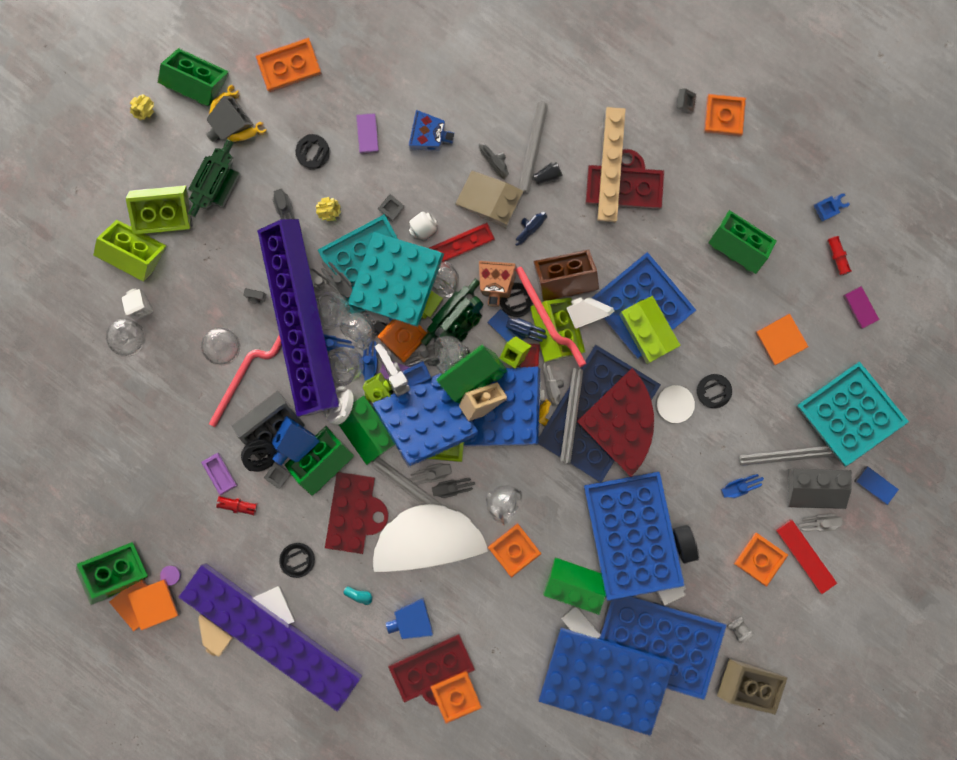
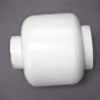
(423, 225)

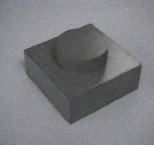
(686, 100)
(391, 207)
(254, 296)
(277, 475)

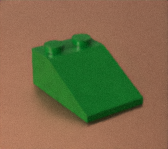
(110, 573)

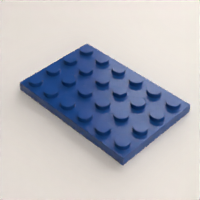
(633, 536)
(668, 634)
(606, 681)

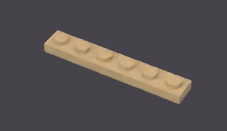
(611, 164)

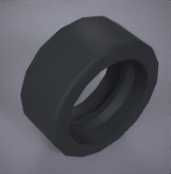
(686, 544)

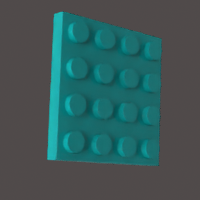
(349, 250)
(395, 279)
(852, 414)

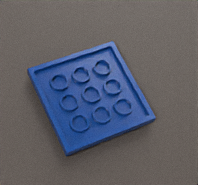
(637, 283)
(517, 417)
(424, 421)

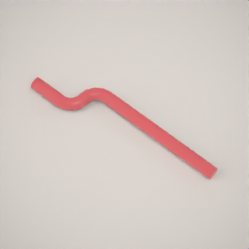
(546, 320)
(239, 375)

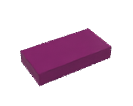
(861, 307)

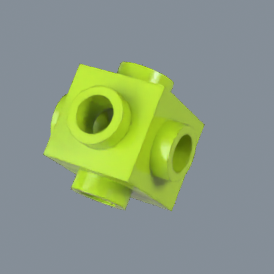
(377, 388)

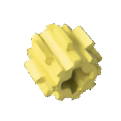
(141, 107)
(328, 209)

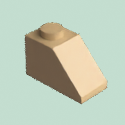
(482, 401)
(213, 637)

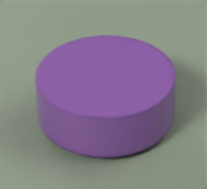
(171, 574)

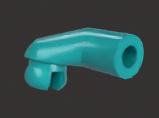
(358, 596)

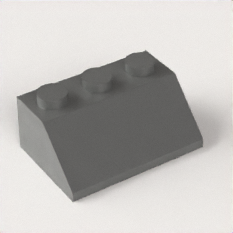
(265, 420)
(819, 488)

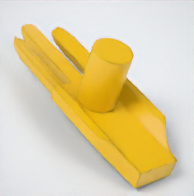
(543, 411)

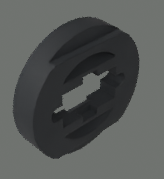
(312, 164)
(509, 310)
(722, 381)
(250, 449)
(283, 560)

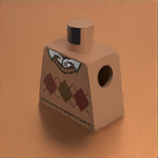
(496, 280)

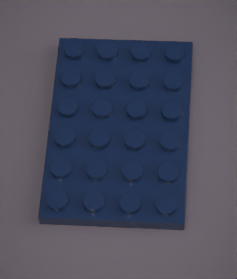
(599, 376)

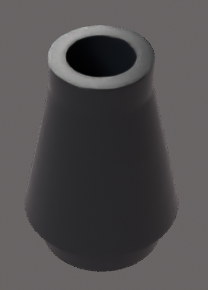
(548, 173)

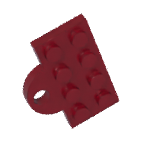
(637, 185)
(353, 513)
(430, 666)

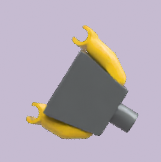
(229, 119)

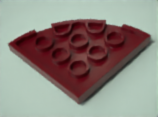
(623, 422)

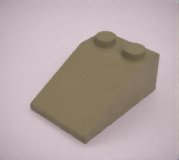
(489, 198)
(752, 687)

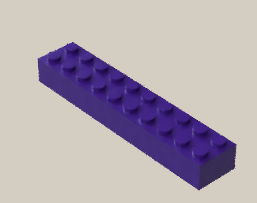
(297, 317)
(270, 636)

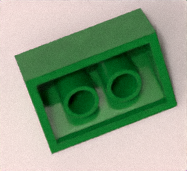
(192, 76)
(742, 242)
(471, 373)
(366, 431)
(320, 462)
(575, 586)

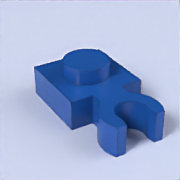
(830, 207)

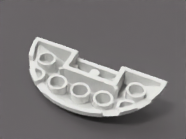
(427, 538)

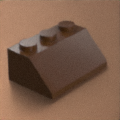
(566, 275)

